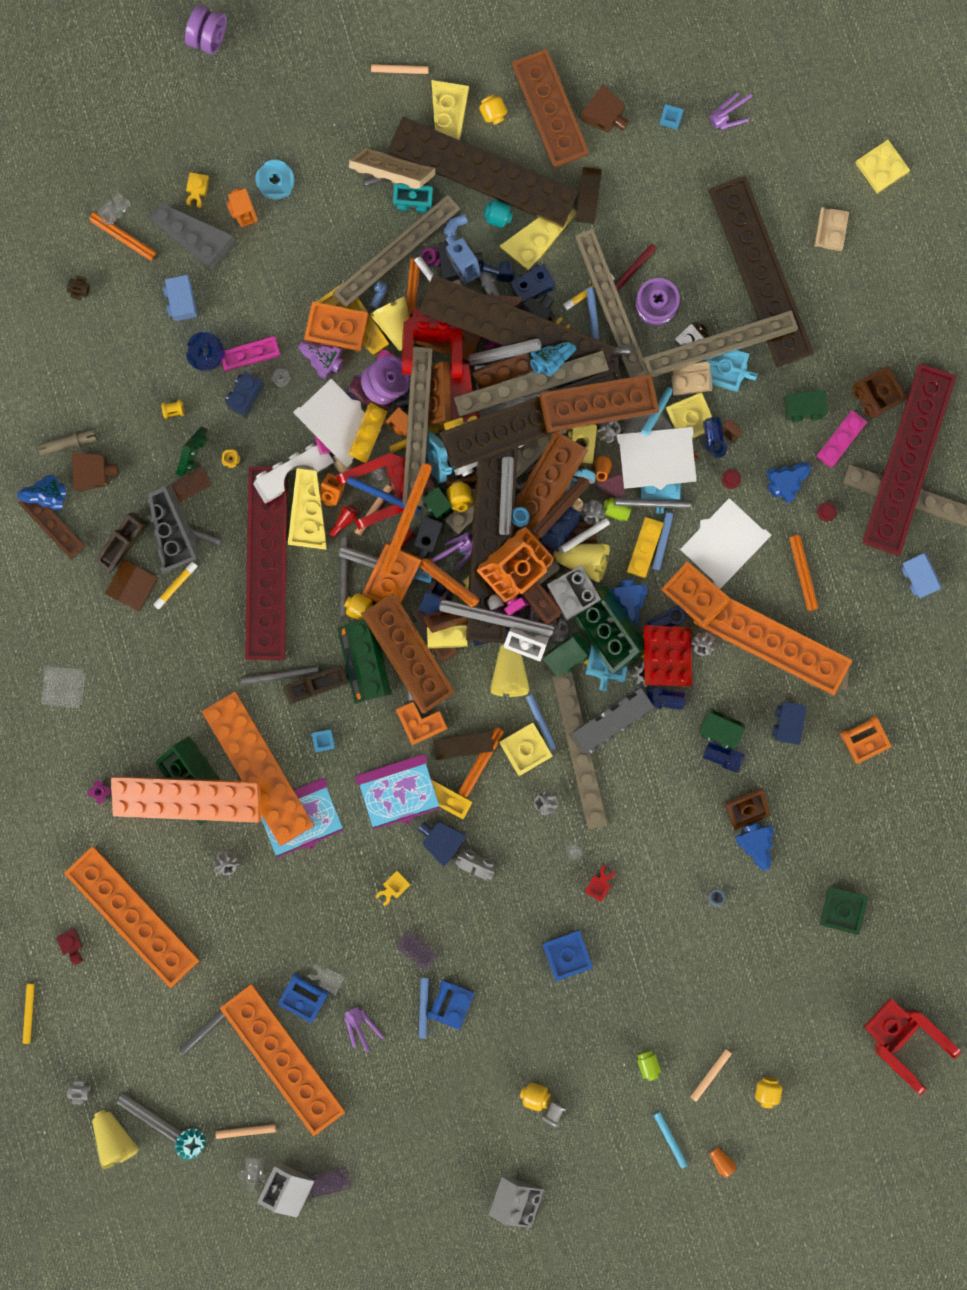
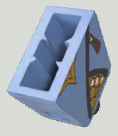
(462, 259)

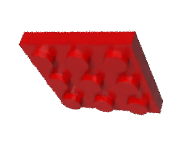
(667, 656)

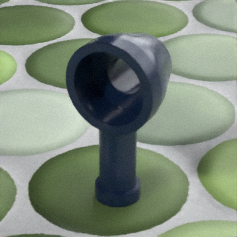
(503, 273)

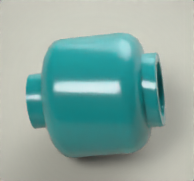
(497, 213)

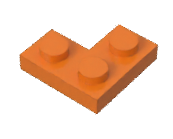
(417, 728)

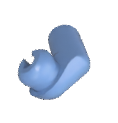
(453, 223)
(378, 298)

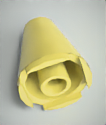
(391, 320)
(590, 556)
(509, 674)
(112, 1140)

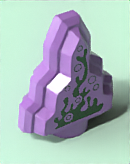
(323, 357)

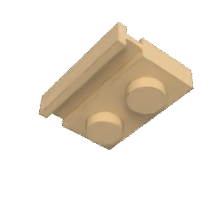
(831, 229)
(692, 379)

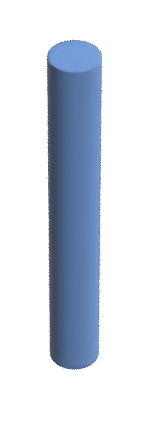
(592, 313)
(662, 541)
(541, 723)
(423, 1008)

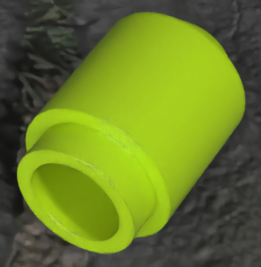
(616, 512)
(648, 1065)

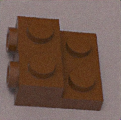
(879, 392)

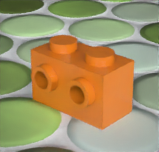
(241, 207)

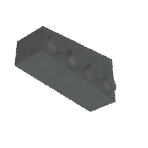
(196, 237)
(172, 530)
(611, 720)

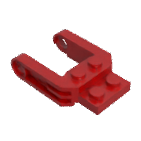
(429, 329)
(395, 472)
(893, 1027)

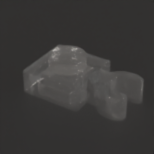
(329, 979)

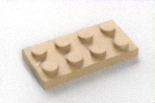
(391, 168)

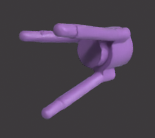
(720, 117)
(464, 545)
(354, 1018)

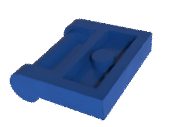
(299, 1003)
(456, 1008)

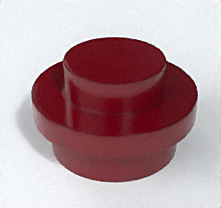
(731, 479)
(826, 511)

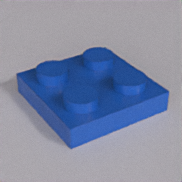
(567, 955)

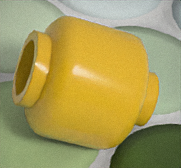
(493, 109)
(460, 496)
(356, 605)
(768, 1092)
(535, 1096)

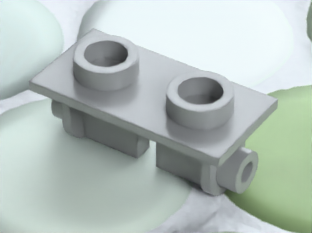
(468, 859)

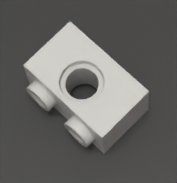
(526, 643)

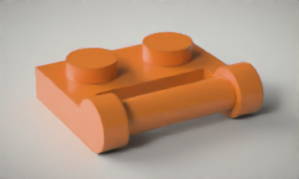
(869, 745)

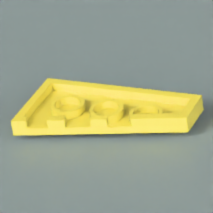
(449, 107)
(533, 241)
(306, 514)

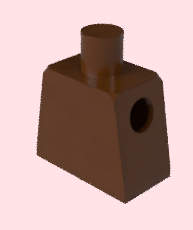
(604, 111)
(91, 471)

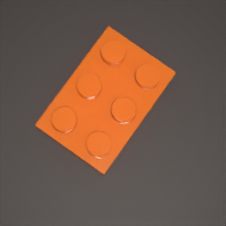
(336, 326)
(398, 581)
(695, 594)

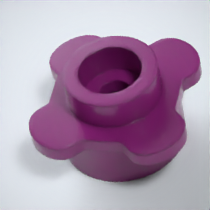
(426, 253)
(105, 791)

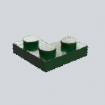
(190, 451)

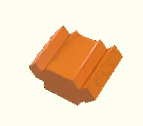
(516, 565)

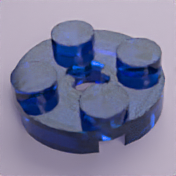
(214, 351)

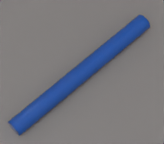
(379, 493)

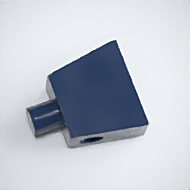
(441, 840)

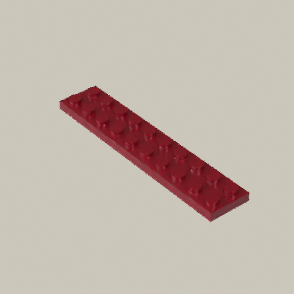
(908, 460)
(266, 572)

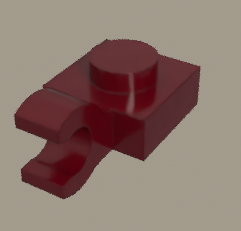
(70, 943)

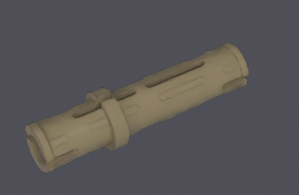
(68, 442)

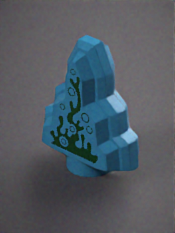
(551, 358)

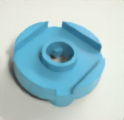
(267, 172)

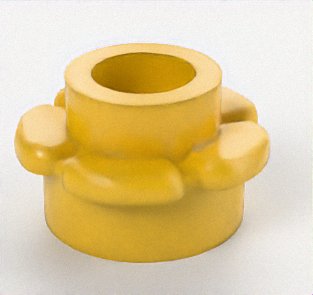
(230, 453)

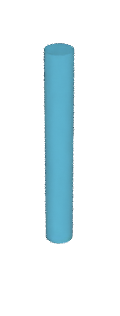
(653, 418)
(670, 1139)

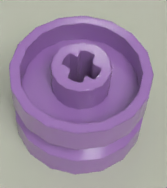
(205, 29)
(657, 290)
(384, 381)

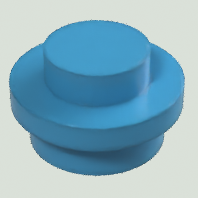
(520, 516)

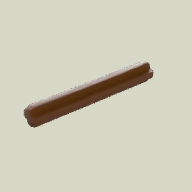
(561, 507)

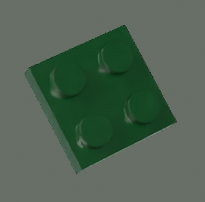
(843, 910)

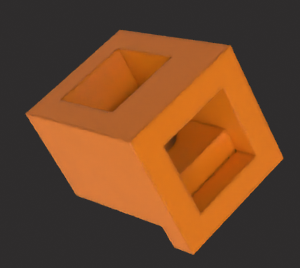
(399, 421)
(329, 493)

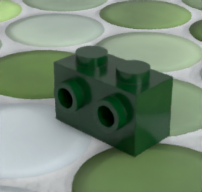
(805, 405)
(437, 503)
(567, 654)
(721, 728)

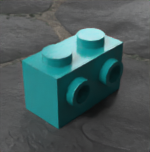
(407, 197)

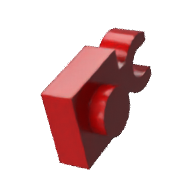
(599, 887)

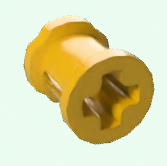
(172, 409)

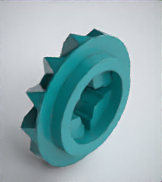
(186, 1138)

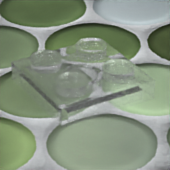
(63, 687)

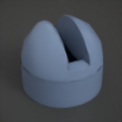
(720, 900)

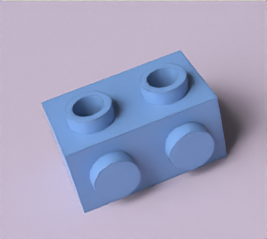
(180, 297)
(921, 574)

